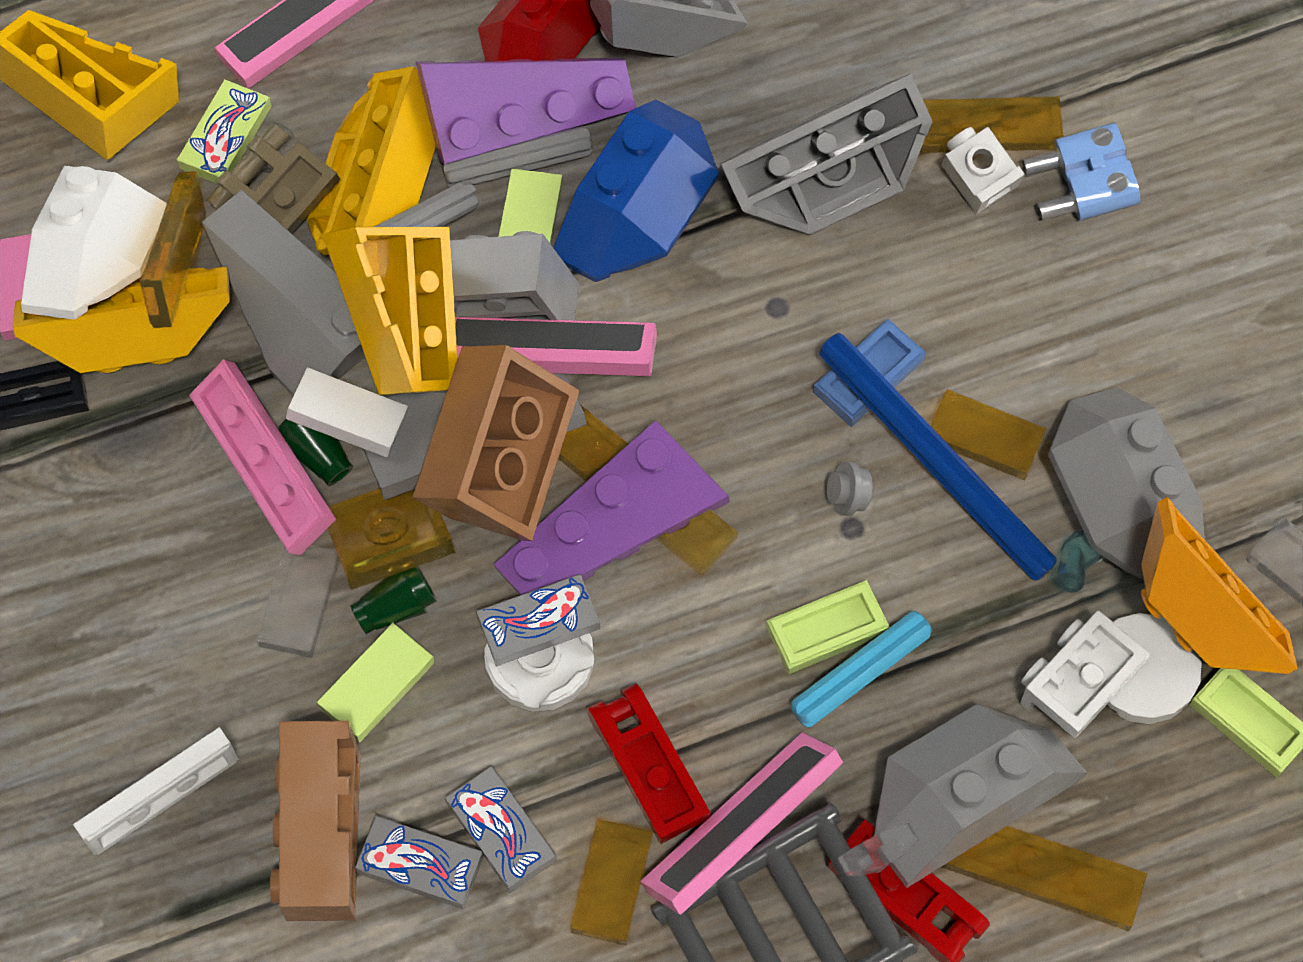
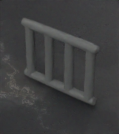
(774, 855)

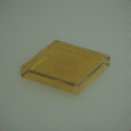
(386, 536)

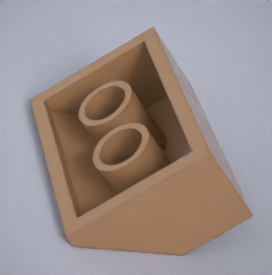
(496, 441)

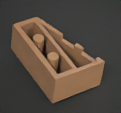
(316, 821)

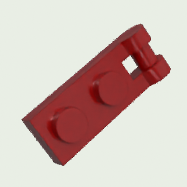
(649, 765)
(920, 904)

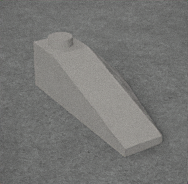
(283, 293)

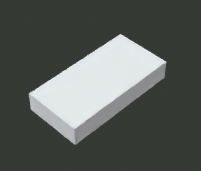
(346, 412)

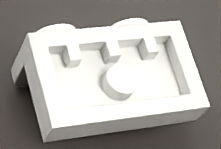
(1084, 674)

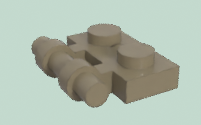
(289, 190)

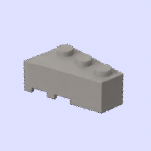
(511, 278)

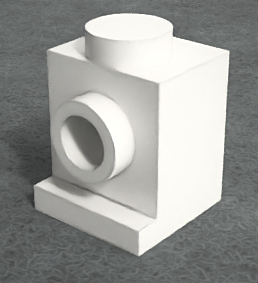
(978, 185)

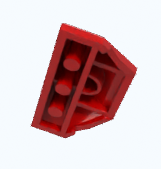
(537, 29)

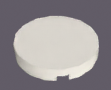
(545, 677)
(1166, 678)

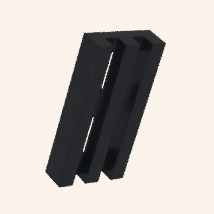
(42, 403)

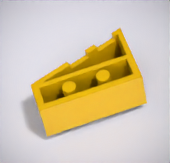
(83, 84)
(399, 303)

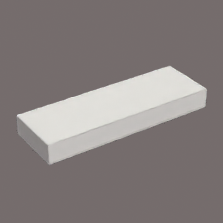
(156, 792)

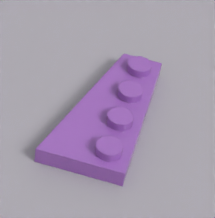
(504, 103)
(626, 504)

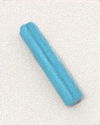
(861, 669)

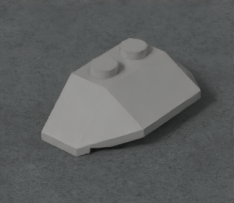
(666, 25)
(834, 159)
(1115, 470)
(969, 784)

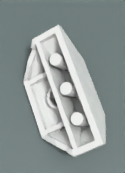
(88, 242)

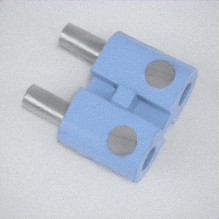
(1095, 171)

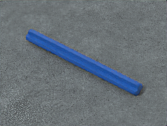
(938, 457)

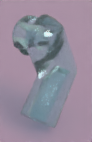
(1074, 560)

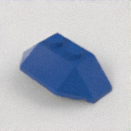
(637, 193)

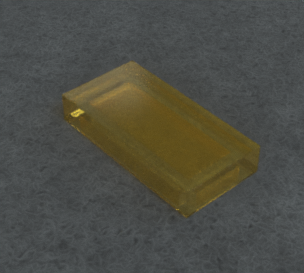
(988, 434)
(611, 882)

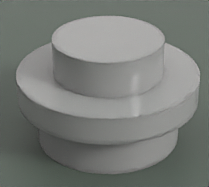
(849, 488)

